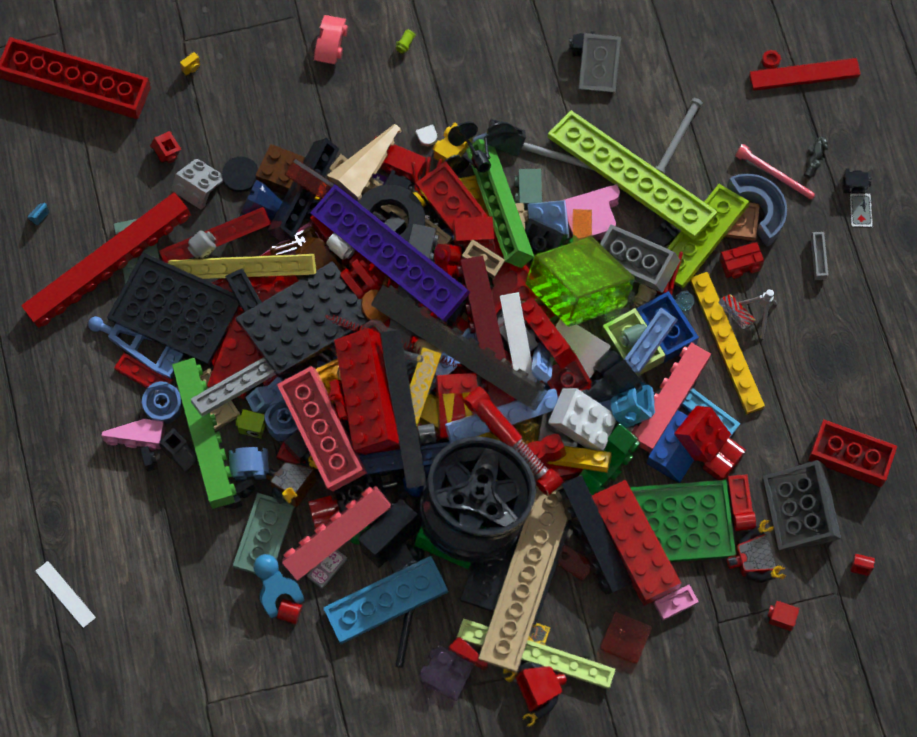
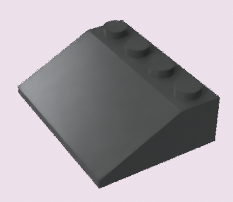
(802, 506)

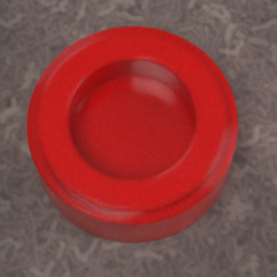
(771, 59)

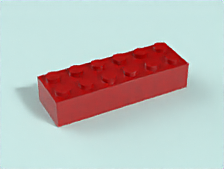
(366, 391)
(636, 543)

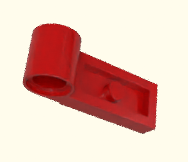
(741, 504)

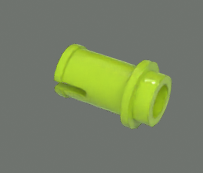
(403, 45)

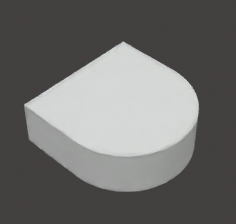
(427, 136)

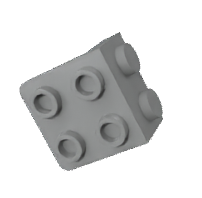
(196, 182)

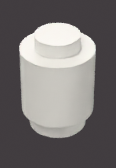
(340, 247)

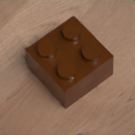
(274, 167)

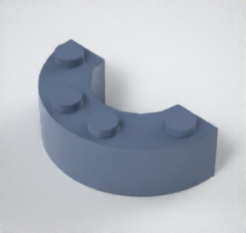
(771, 200)

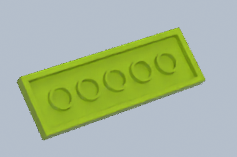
(697, 250)

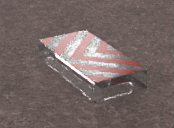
(737, 311)

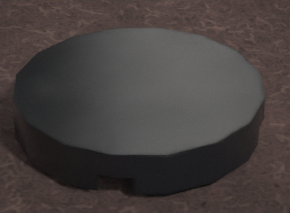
(239, 174)

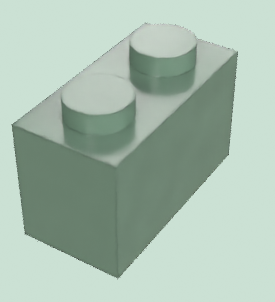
(529, 187)

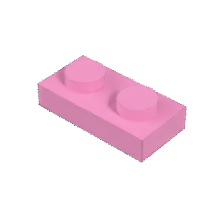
(676, 602)

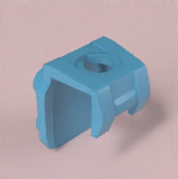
(634, 407)

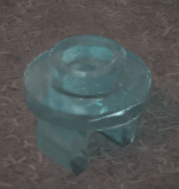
(685, 300)

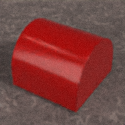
(862, 564)
(289, 611)

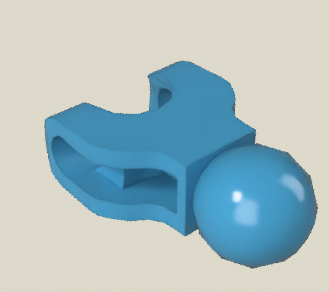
(274, 584)

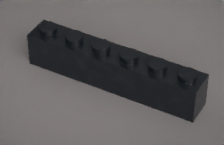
(298, 198)
(593, 535)

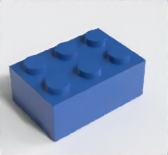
(681, 333)

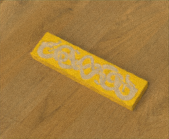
(422, 380)

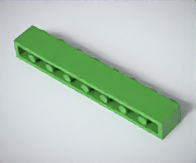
(503, 209)
(204, 437)

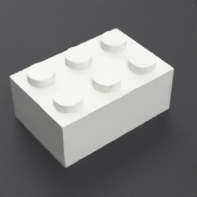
(582, 419)

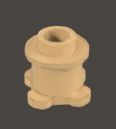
(644, 295)

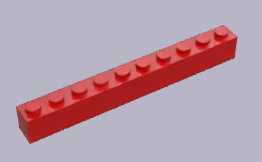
(106, 260)

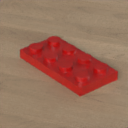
(235, 354)

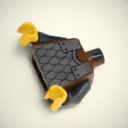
(292, 481)

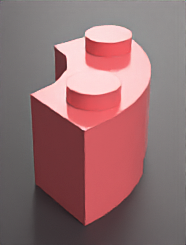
(330, 39)

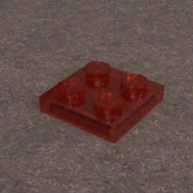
(626, 637)

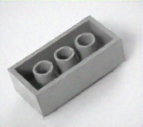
(642, 258)

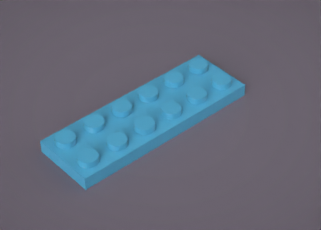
(385, 599)

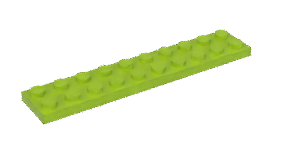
(632, 174)

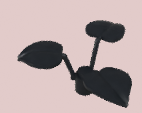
(497, 134)

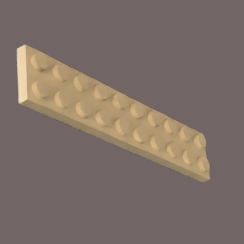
(525, 583)

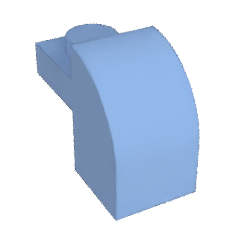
(261, 397)

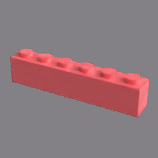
(672, 395)
(336, 532)

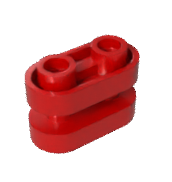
(361, 268)

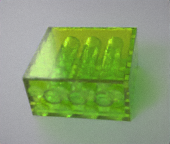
(580, 281)

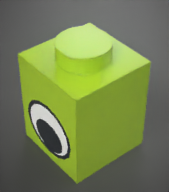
(251, 423)

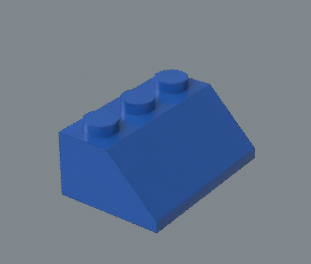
(669, 454)

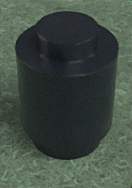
(606, 362)

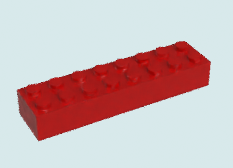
(74, 78)

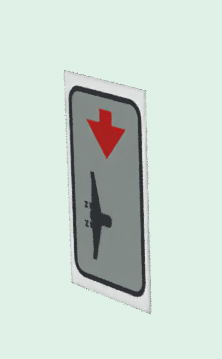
(861, 209)

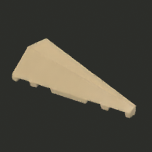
(357, 170)

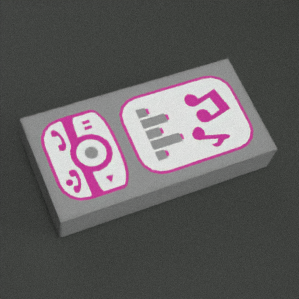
(327, 569)

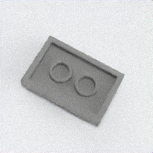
(599, 62)

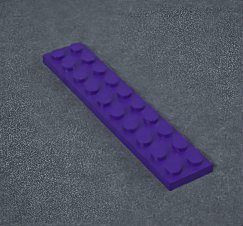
(390, 253)

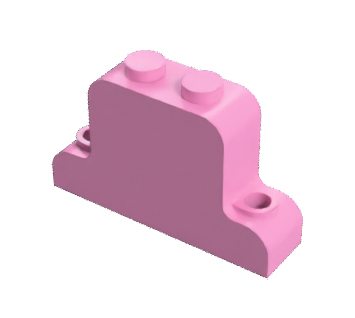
(600, 203)

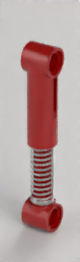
(481, 405)

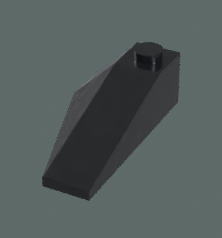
(616, 382)

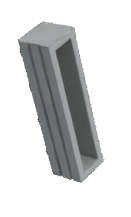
(819, 255)

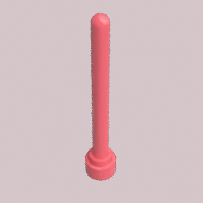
(744, 153)

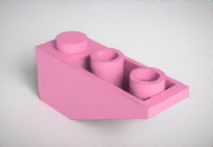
(138, 433)

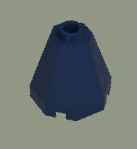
(261, 197)

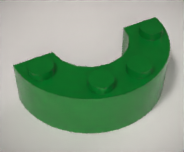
(621, 445)

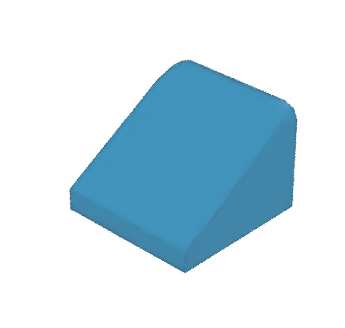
(39, 213)

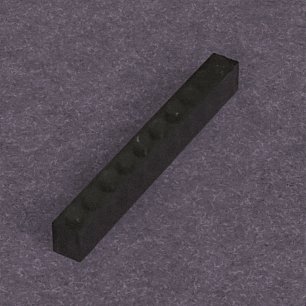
(460, 348)

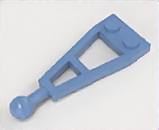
(163, 365)

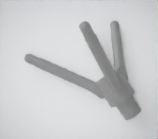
(765, 301)

